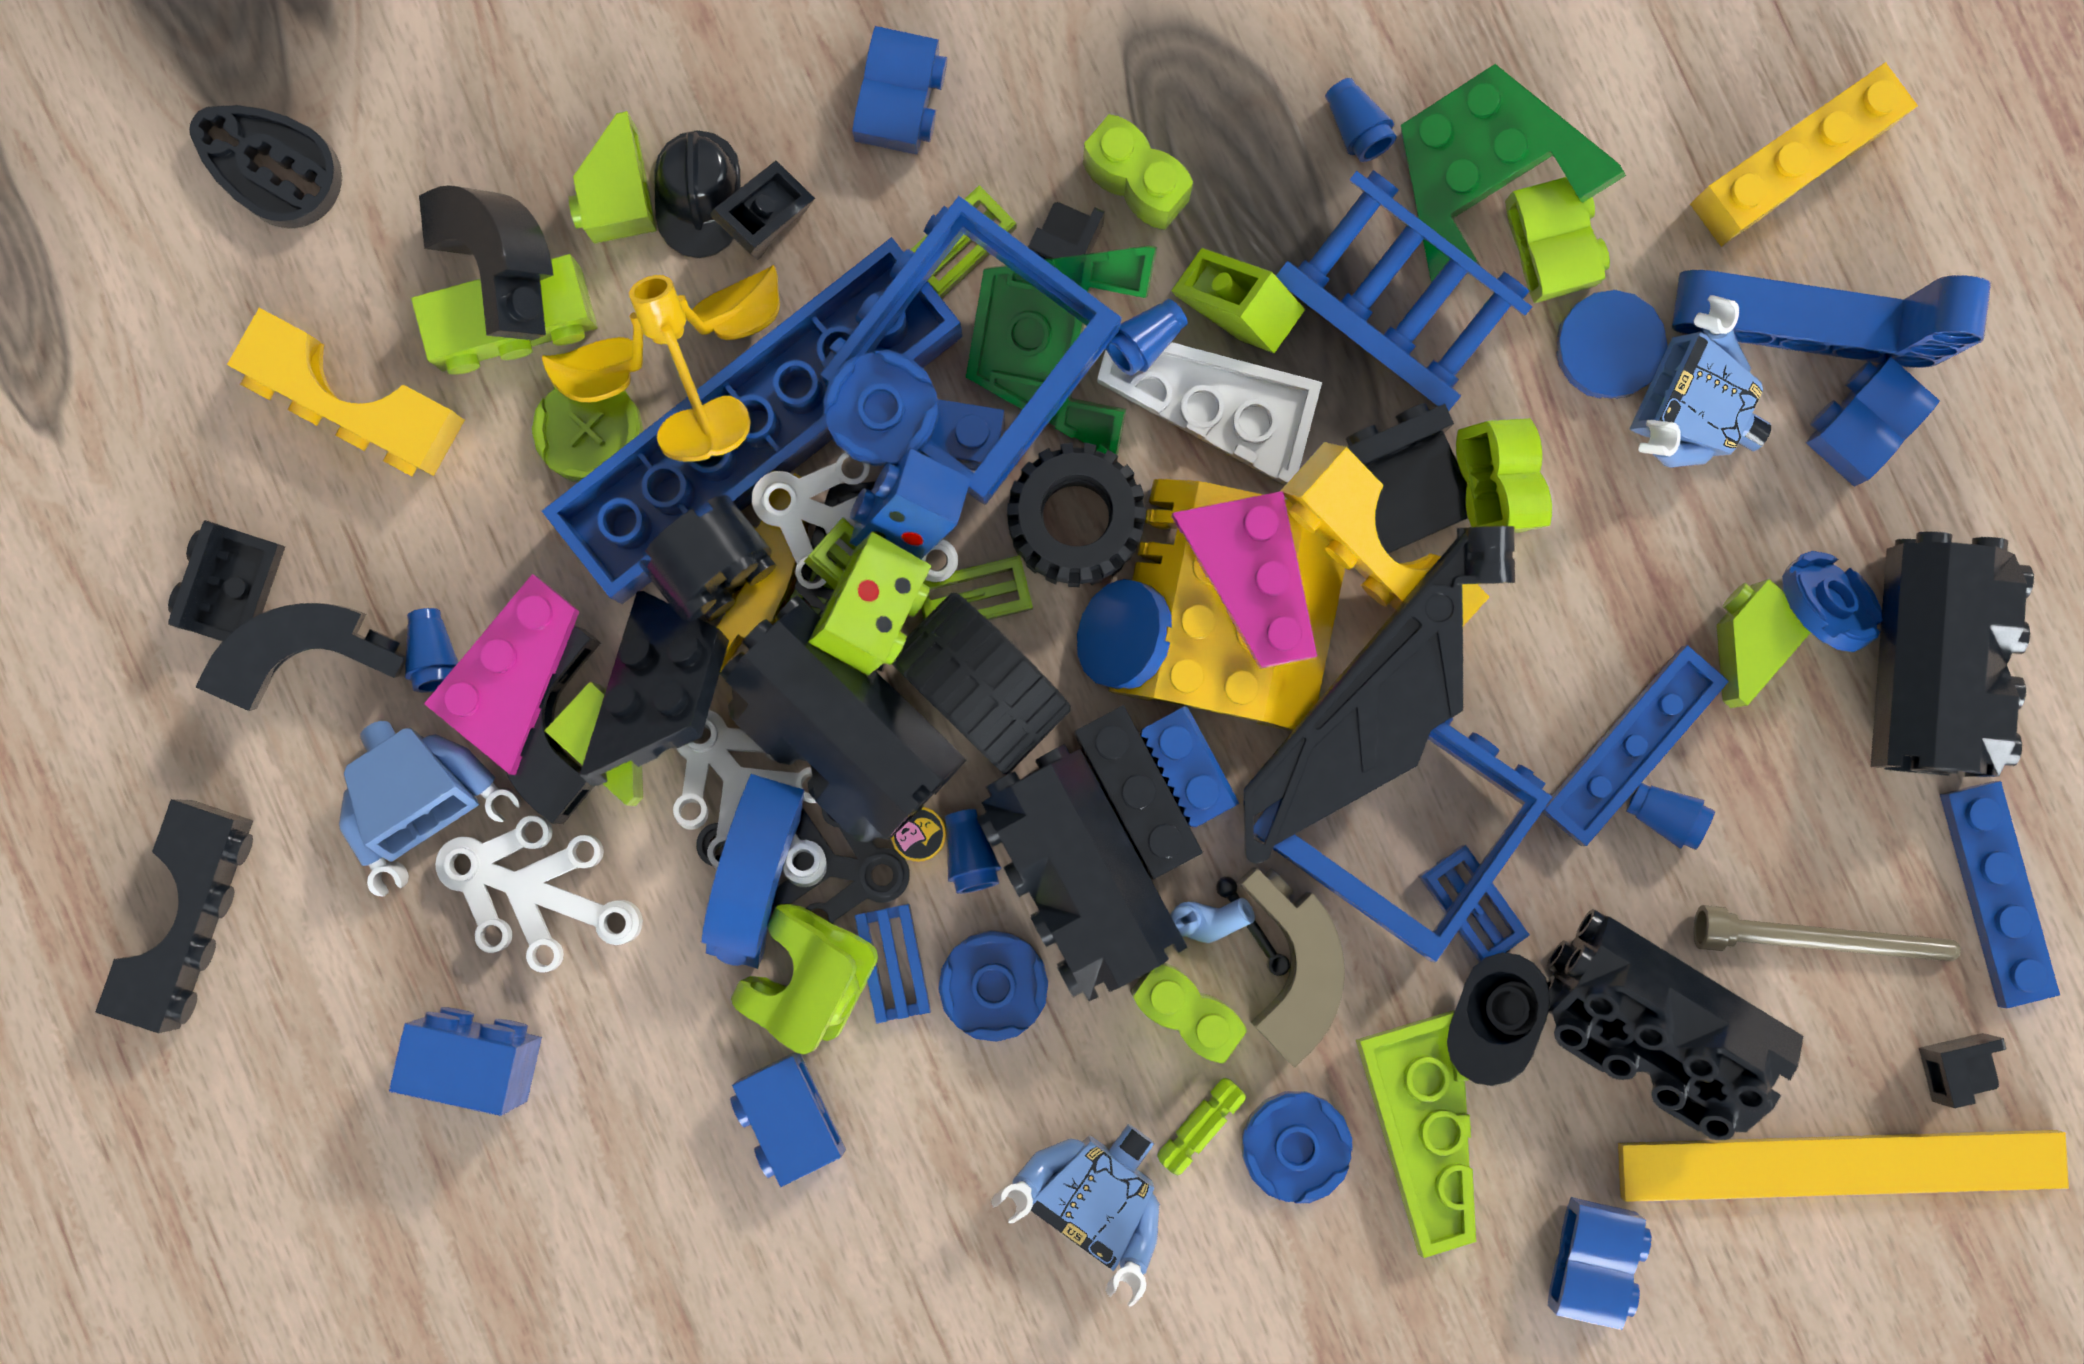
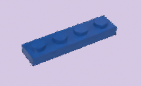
(1634, 745)
(1999, 894)

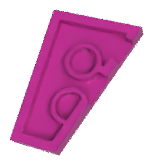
(1255, 571)
(504, 675)

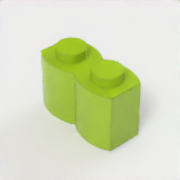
(1125, 165)
(1556, 239)
(1504, 475)
(1201, 1019)

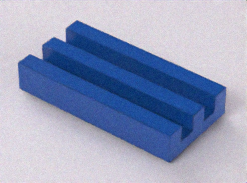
(1446, 868)
(901, 1008)

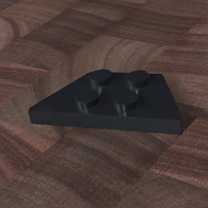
(656, 688)

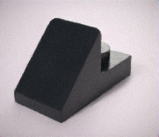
(763, 208)

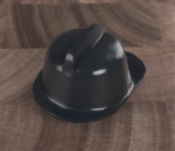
(691, 180)
(1498, 1019)

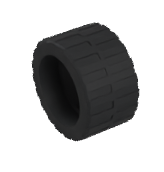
(981, 682)

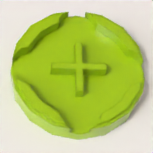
(583, 435)

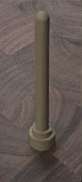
(1718, 928)

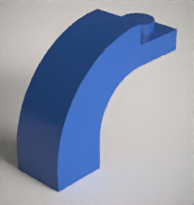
(751, 871)

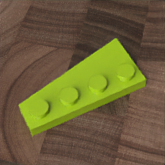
(1425, 1129)

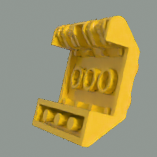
(1206, 655)

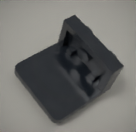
(1418, 476)

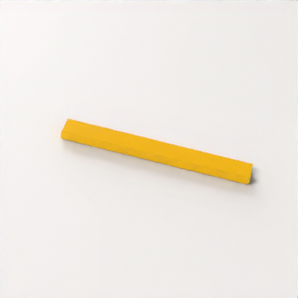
(1843, 1165)

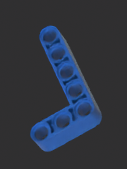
(1840, 323)

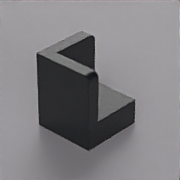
(1067, 232)
(1961, 1068)

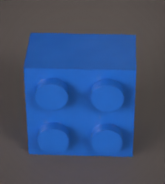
(466, 1061)

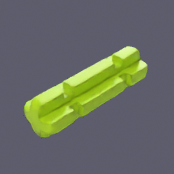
(1201, 1126)

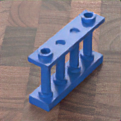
(1396, 344)

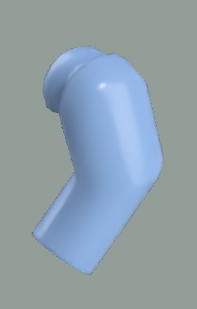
(1211, 923)

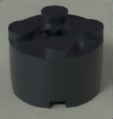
(707, 560)

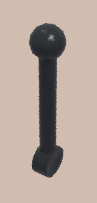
(1277, 963)

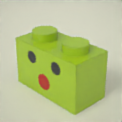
(871, 605)

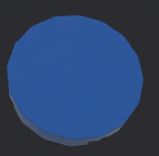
(1611, 344)
(881, 407)
(1832, 602)
(1123, 634)
(993, 986)
(1296, 1147)

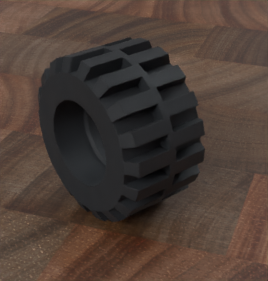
(1085, 469)

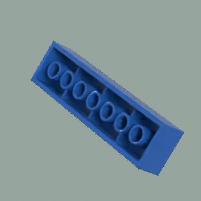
(641, 491)

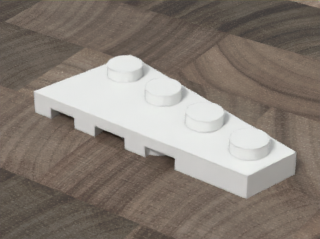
(1226, 402)

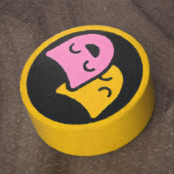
(921, 836)

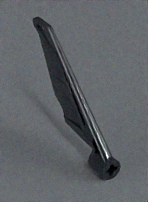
(1385, 700)

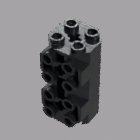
(1944, 657)
(864, 742)
(1079, 873)
(1646, 1011)

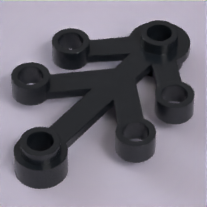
(856, 870)

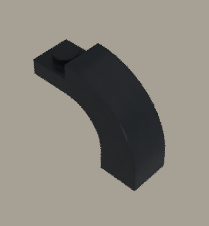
(507, 250)
(256, 649)
(546, 773)

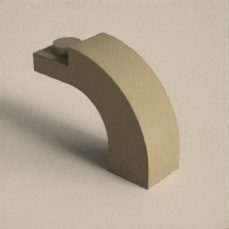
(1315, 981)

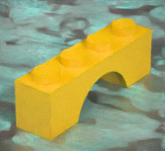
(1803, 154)
(290, 362)
(1340, 501)

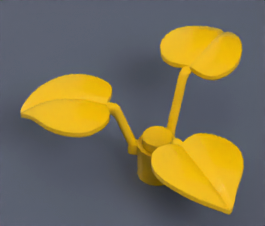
(660, 314)

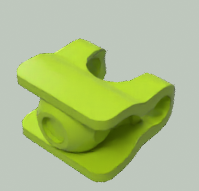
(825, 985)

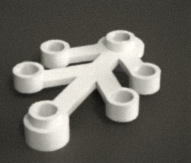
(820, 514)
(734, 781)
(528, 889)

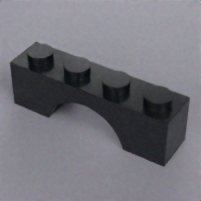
(202, 853)

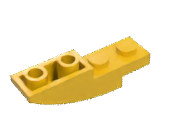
(769, 595)

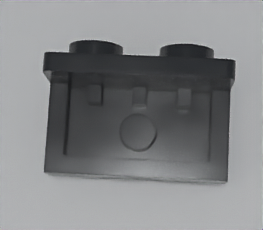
(224, 581)

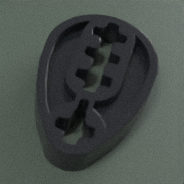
(287, 144)

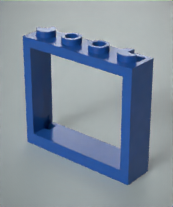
(912, 273)
(1480, 757)

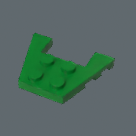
(1483, 141)
(1026, 334)

